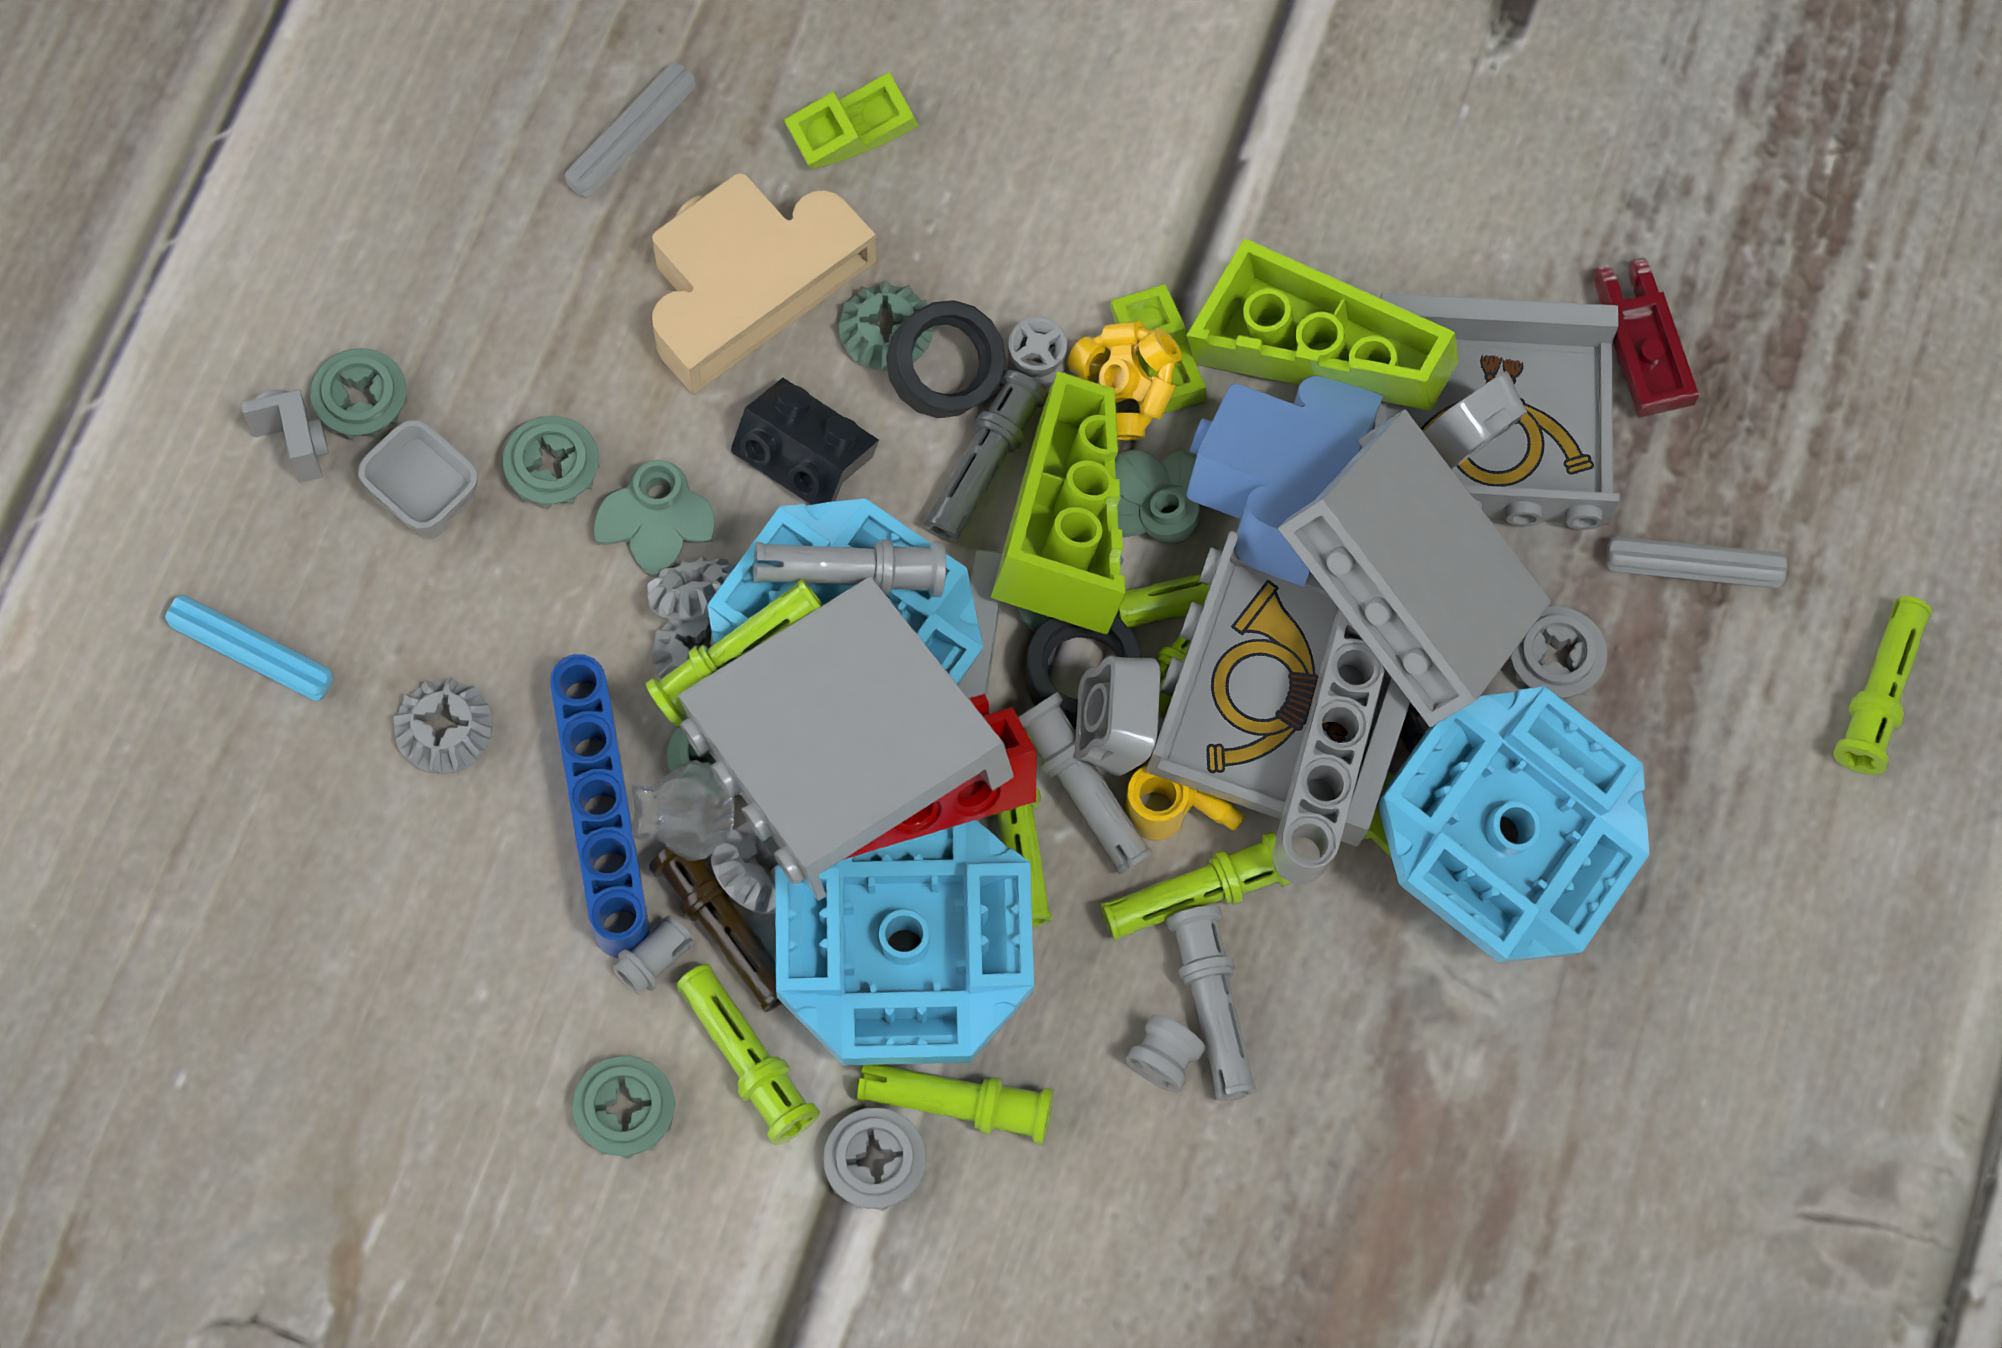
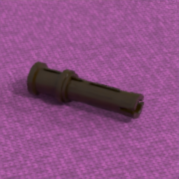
(700, 902)

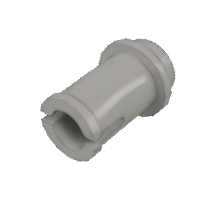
(653, 955)

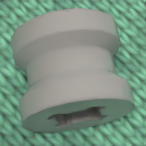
(1041, 340)
(1165, 1053)

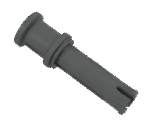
(996, 434)

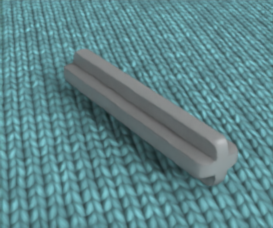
(630, 130)
(1696, 561)

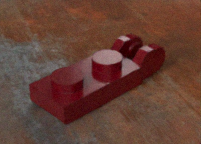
(1647, 342)

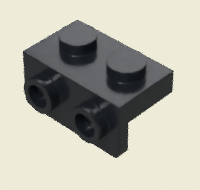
(801, 442)

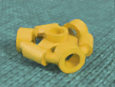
(1122, 371)

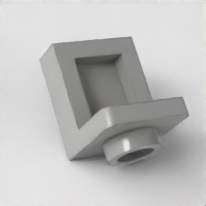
(287, 412)

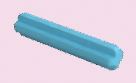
(249, 647)

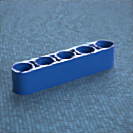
(596, 777)

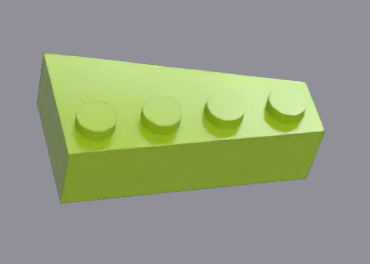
(1298, 323)
(1065, 522)

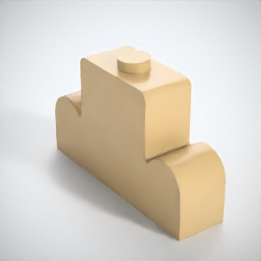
(748, 273)

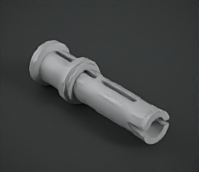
(887, 565)
(1055, 742)
(1208, 974)

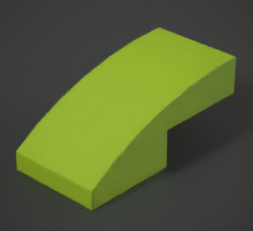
(847, 127)
(1157, 310)

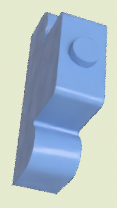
(1274, 458)

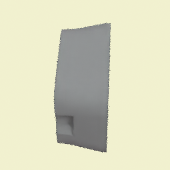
(1476, 420)
(419, 478)
(1118, 713)

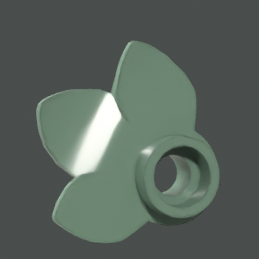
(1152, 488)
(655, 525)

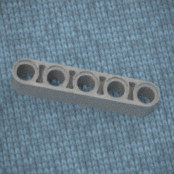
(1328, 760)

